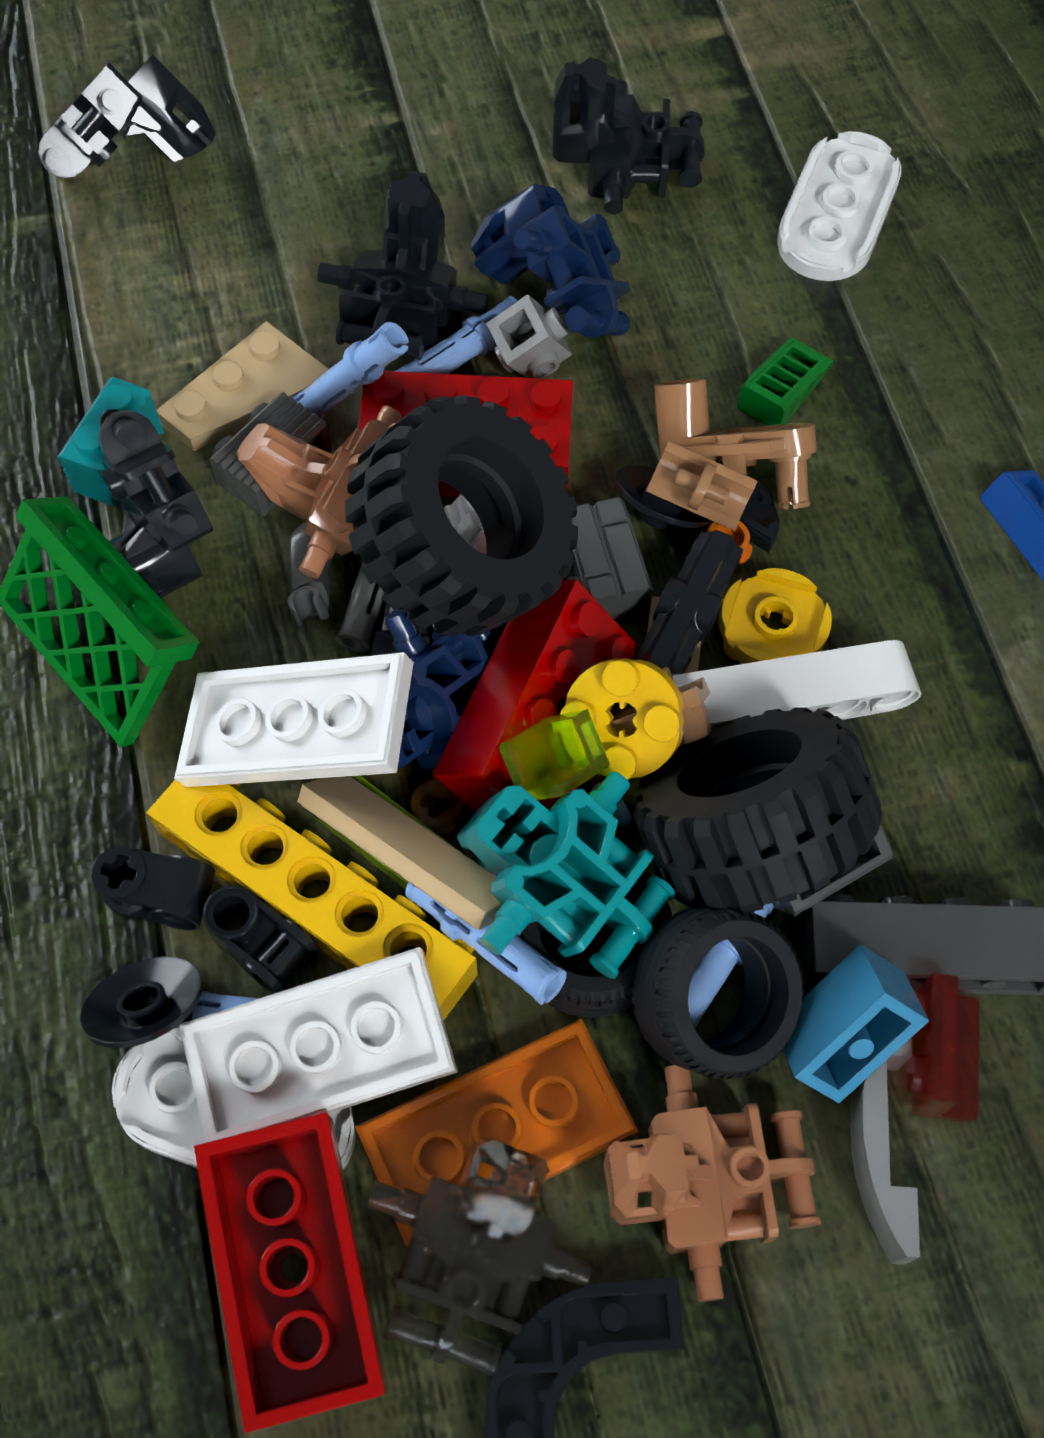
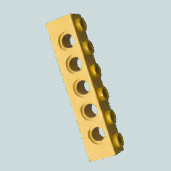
(186, 820)

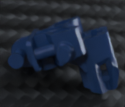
(540, 236)
(439, 686)

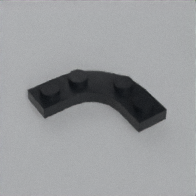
(568, 1336)

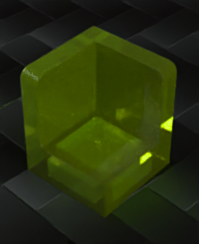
(555, 755)

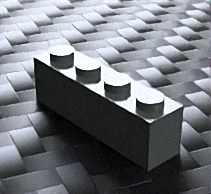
(983, 945)

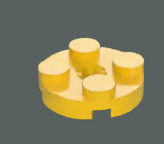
(777, 591)
(657, 718)

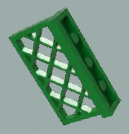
(108, 589)

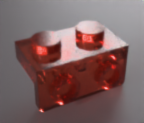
(945, 1053)

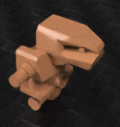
(311, 482)
(709, 1179)

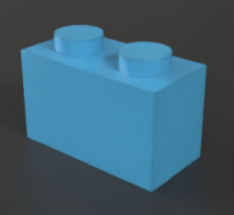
(853, 1023)

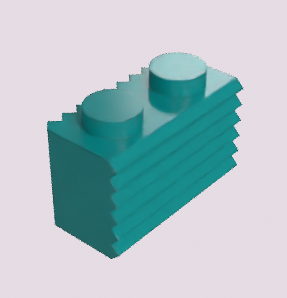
(83, 452)

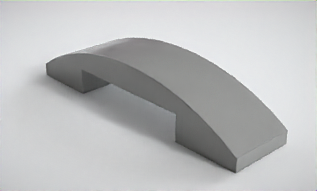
(889, 1208)

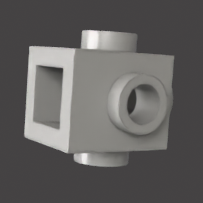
(530, 338)

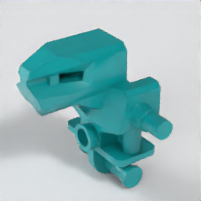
(565, 871)

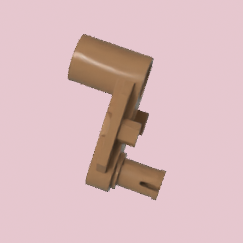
(685, 422)

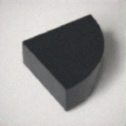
(761, 518)

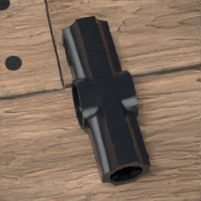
(691, 602)

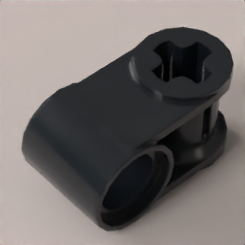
(163, 887)
(266, 946)

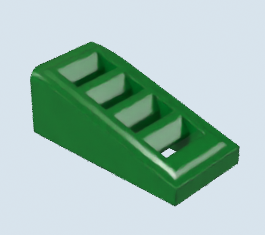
(769, 407)

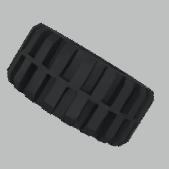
(416, 549)
(759, 810)

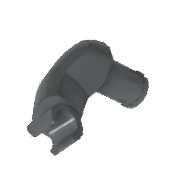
(307, 594)

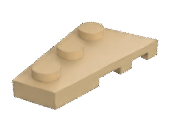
(233, 386)

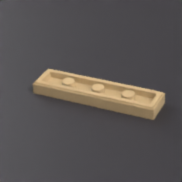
(404, 847)

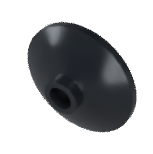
(657, 512)
(141, 1002)

